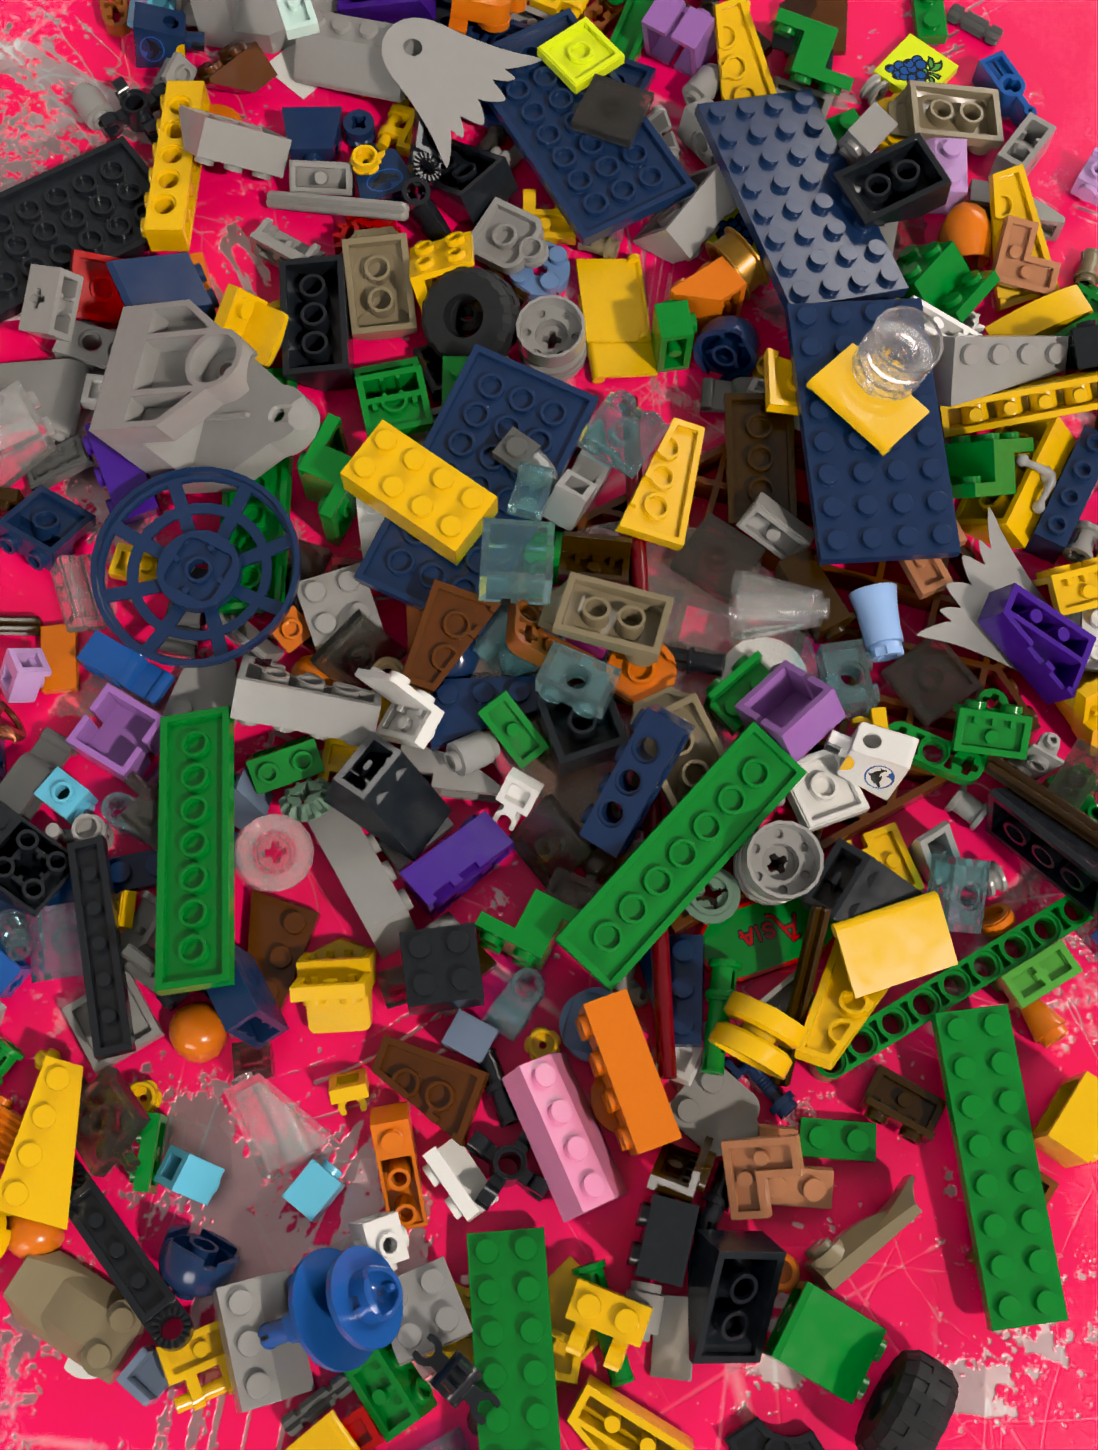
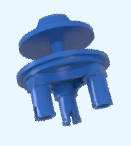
(339, 1307)

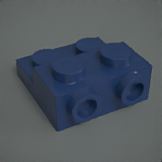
(44, 528)

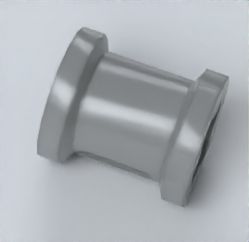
(1082, 542)
(967, 807)

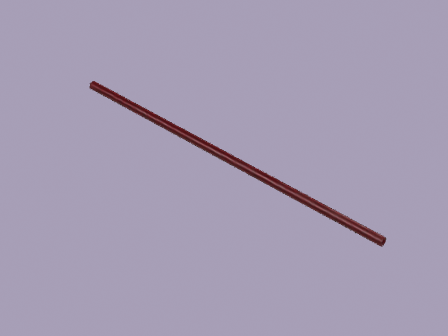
(660, 949)

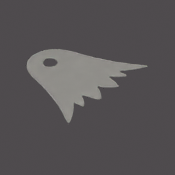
(447, 75)
(999, 570)

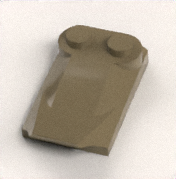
(949, 113)
(379, 284)
(609, 617)
(700, 749)
(837, 1259)
(75, 1312)

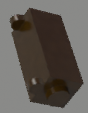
(804, 570)

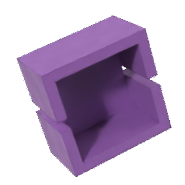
(674, 25)
(792, 709)
(124, 739)

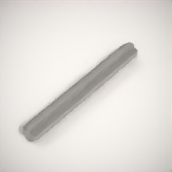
(338, 205)

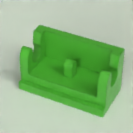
(1037, 975)

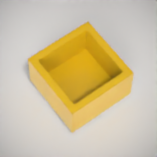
(1070, 1122)

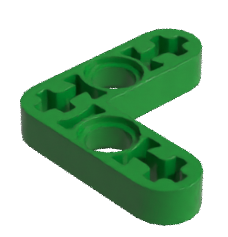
(953, 772)

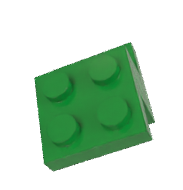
(809, 51)
(944, 279)
(395, 394)
(984, 463)
(322, 482)
(534, 934)

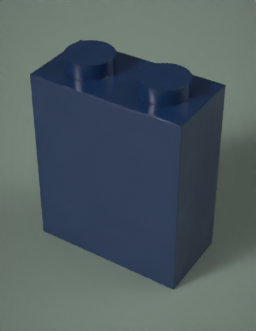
(248, 1006)

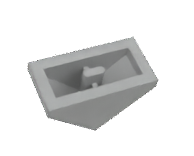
(936, 840)

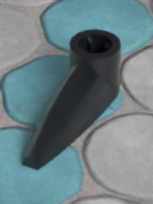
(424, 211)

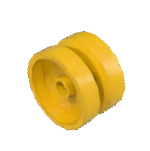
(759, 1031)

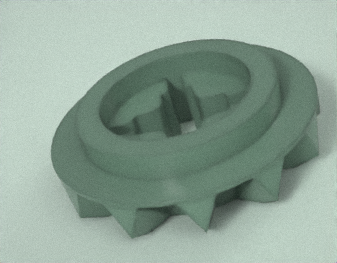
(314, 805)
(725, 903)

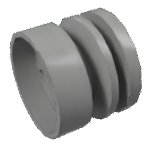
(549, 323)
(798, 859)

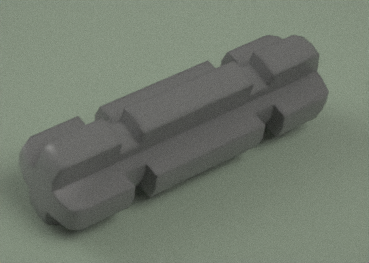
(974, 24)
(316, 1404)

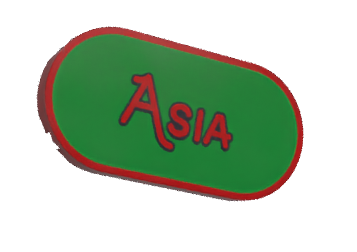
(760, 938)

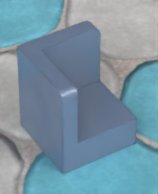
(247, 803)
(469, 1036)
(144, 1376)

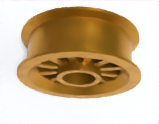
(741, 257)

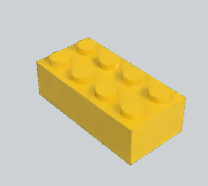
(419, 492)

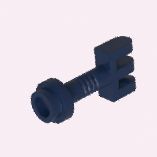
(782, 1103)

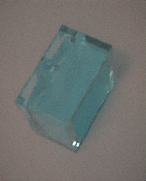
(516, 561)

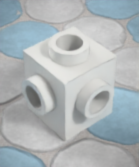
(383, 1234)

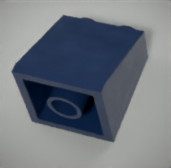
(162, 280)

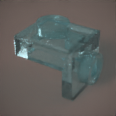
(531, 491)

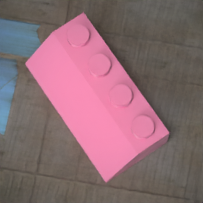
(564, 1135)

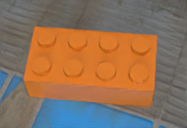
(627, 1073)

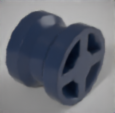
(353, 126)

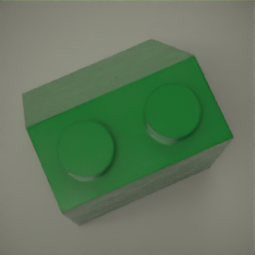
(826, 1342)

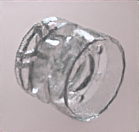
(897, 353)
(259, 871)

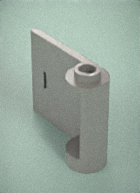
(57, 387)

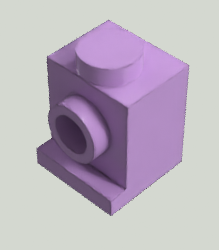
(1087, 181)
(23, 674)

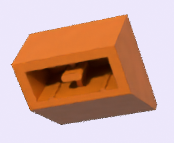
(711, 291)

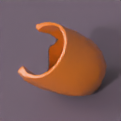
(970, 230)

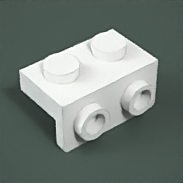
(460, 1177)

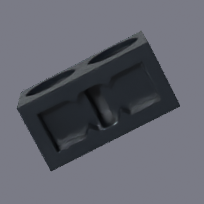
(1082, 347)

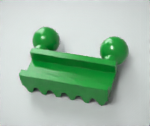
(628, 31)

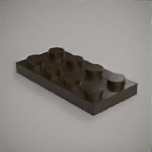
(757, 454)

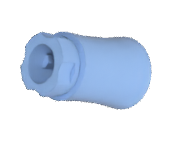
(879, 620)

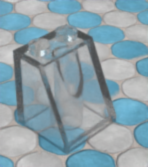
(23, 434)
(276, 1127)

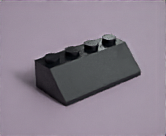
(319, 332)
(1045, 846)

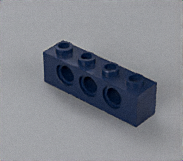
(1067, 499)
(670, 735)

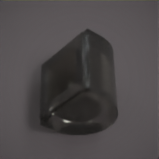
(393, 986)
(249, 1059)

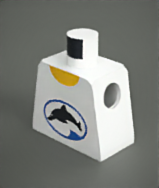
(873, 757)

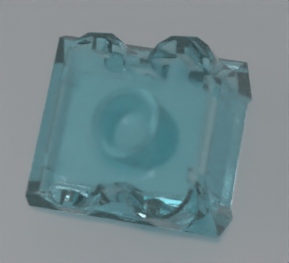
(622, 433)
(55, 944)

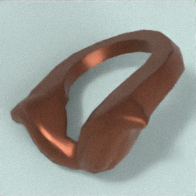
(8, 732)

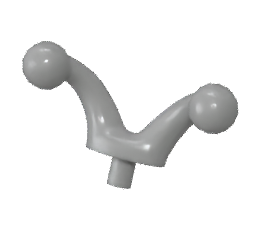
(1047, 476)

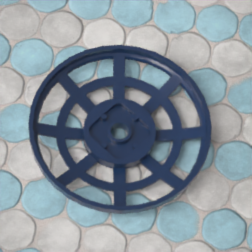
(186, 552)

